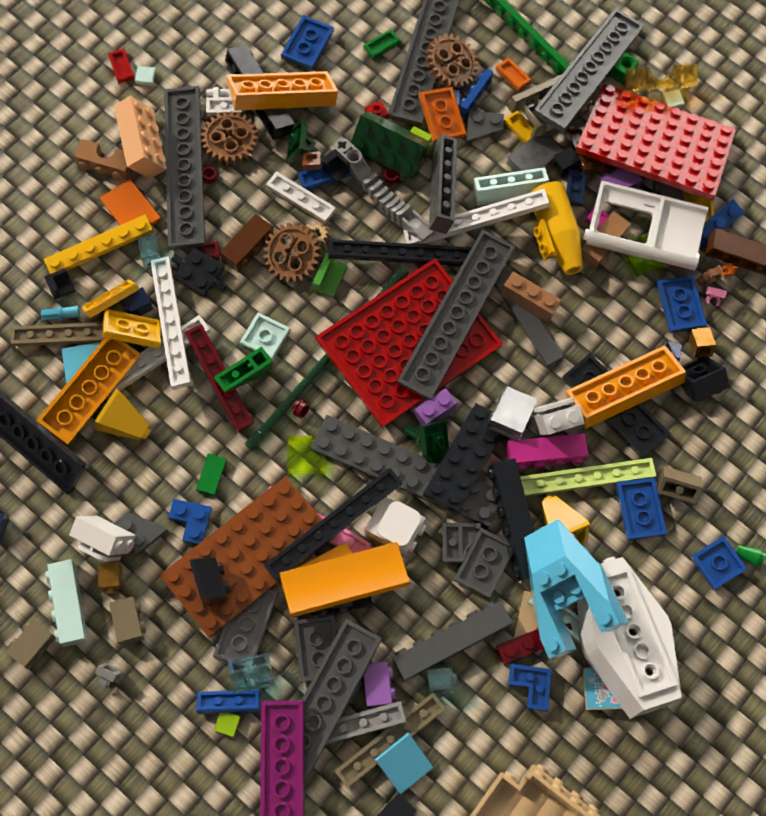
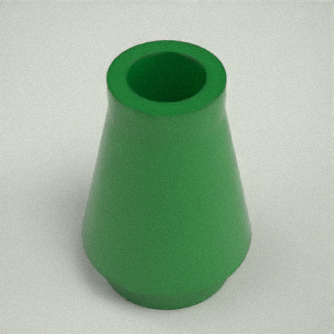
(751, 555)

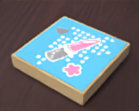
(596, 693)

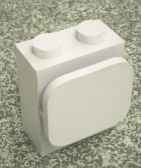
(557, 417)
(396, 523)
(102, 538)

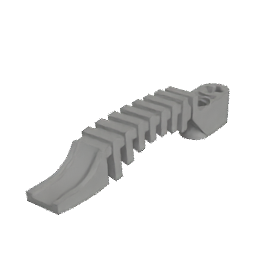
(397, 210)

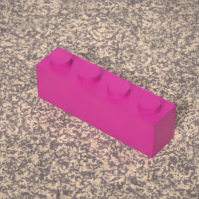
(548, 451)

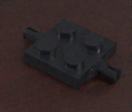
(199, 272)

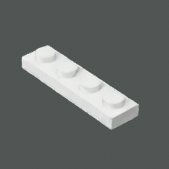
(300, 197)

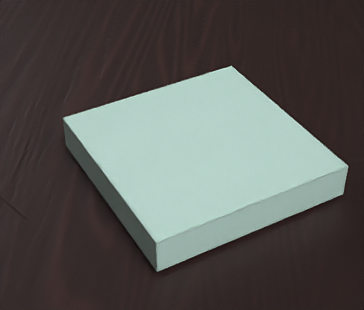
(265, 333)

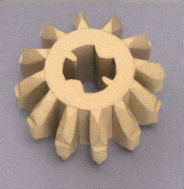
(323, 234)

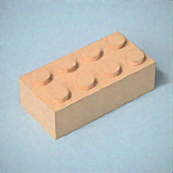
(140, 137)

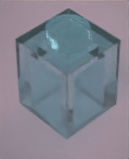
(149, 249)
(441, 680)

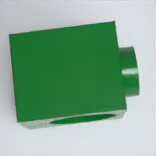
(619, 70)

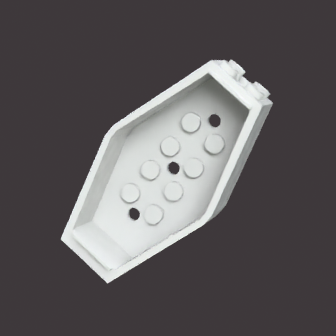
(623, 658)

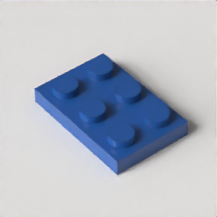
(307, 42)
(681, 304)
(640, 509)

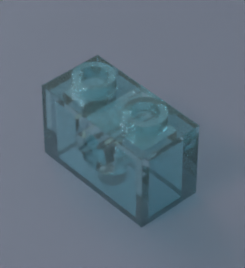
(251, 673)

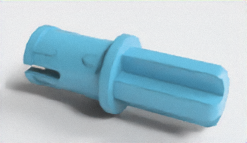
(60, 313)

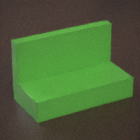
(328, 277)

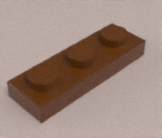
(586, 163)

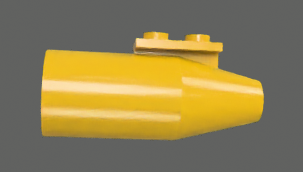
(558, 230)

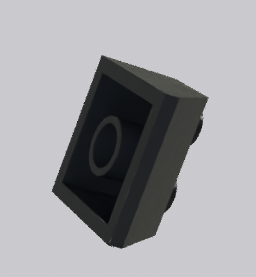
(704, 378)
(209, 580)

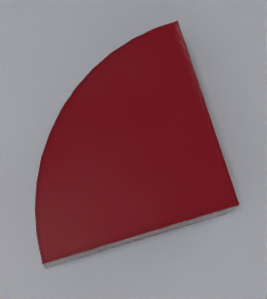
(212, 250)

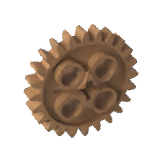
(449, 48)
(229, 138)
(278, 246)

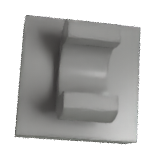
(108, 674)

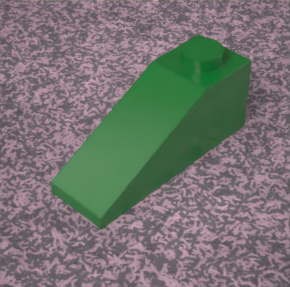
(245, 370)

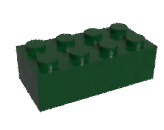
(390, 144)

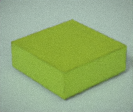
(227, 724)

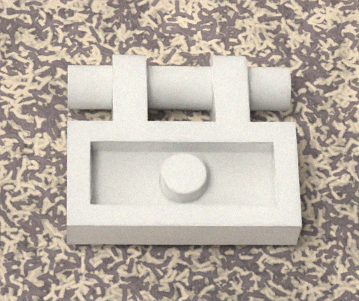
(219, 104)

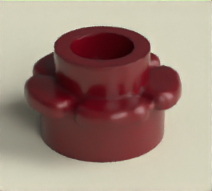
(209, 171)
(390, 172)
(300, 408)

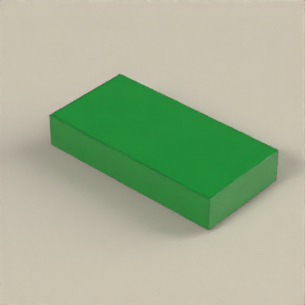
(381, 44)
(211, 474)

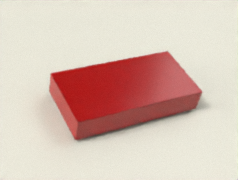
(121, 66)

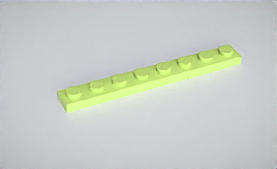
(587, 477)

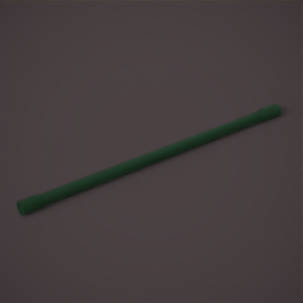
(258, 436)

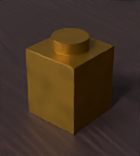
(702, 342)
(110, 577)

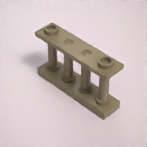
(534, 96)

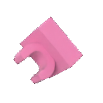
(716, 293)

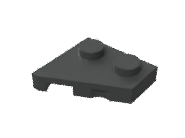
(483, 125)
(145, 531)
(457, 540)

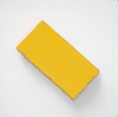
(519, 126)

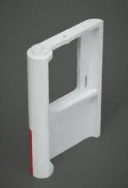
(673, 230)

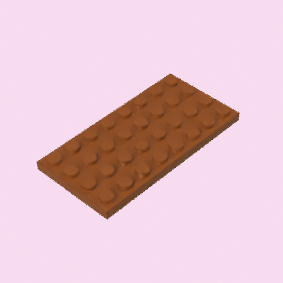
(243, 548)

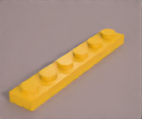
(99, 245)

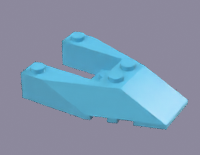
(562, 575)

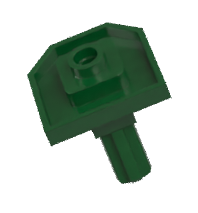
(299, 142)
(431, 439)

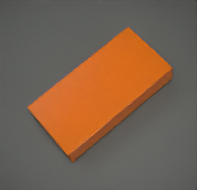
(513, 74)

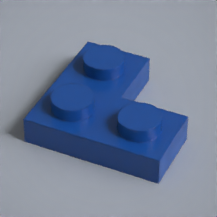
(196, 517)
(537, 682)

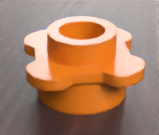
(728, 269)

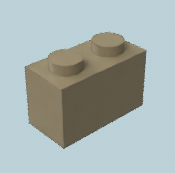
(679, 485)
(127, 620)
(30, 644)

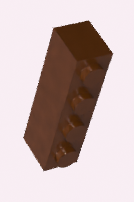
(737, 250)

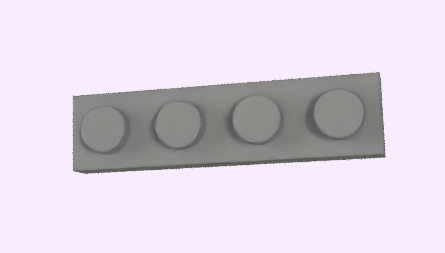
(368, 721)

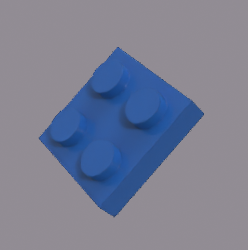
(718, 563)

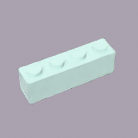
(508, 185)
(67, 603)

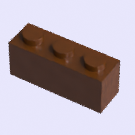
(246, 243)

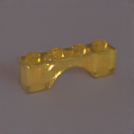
(681, 76)

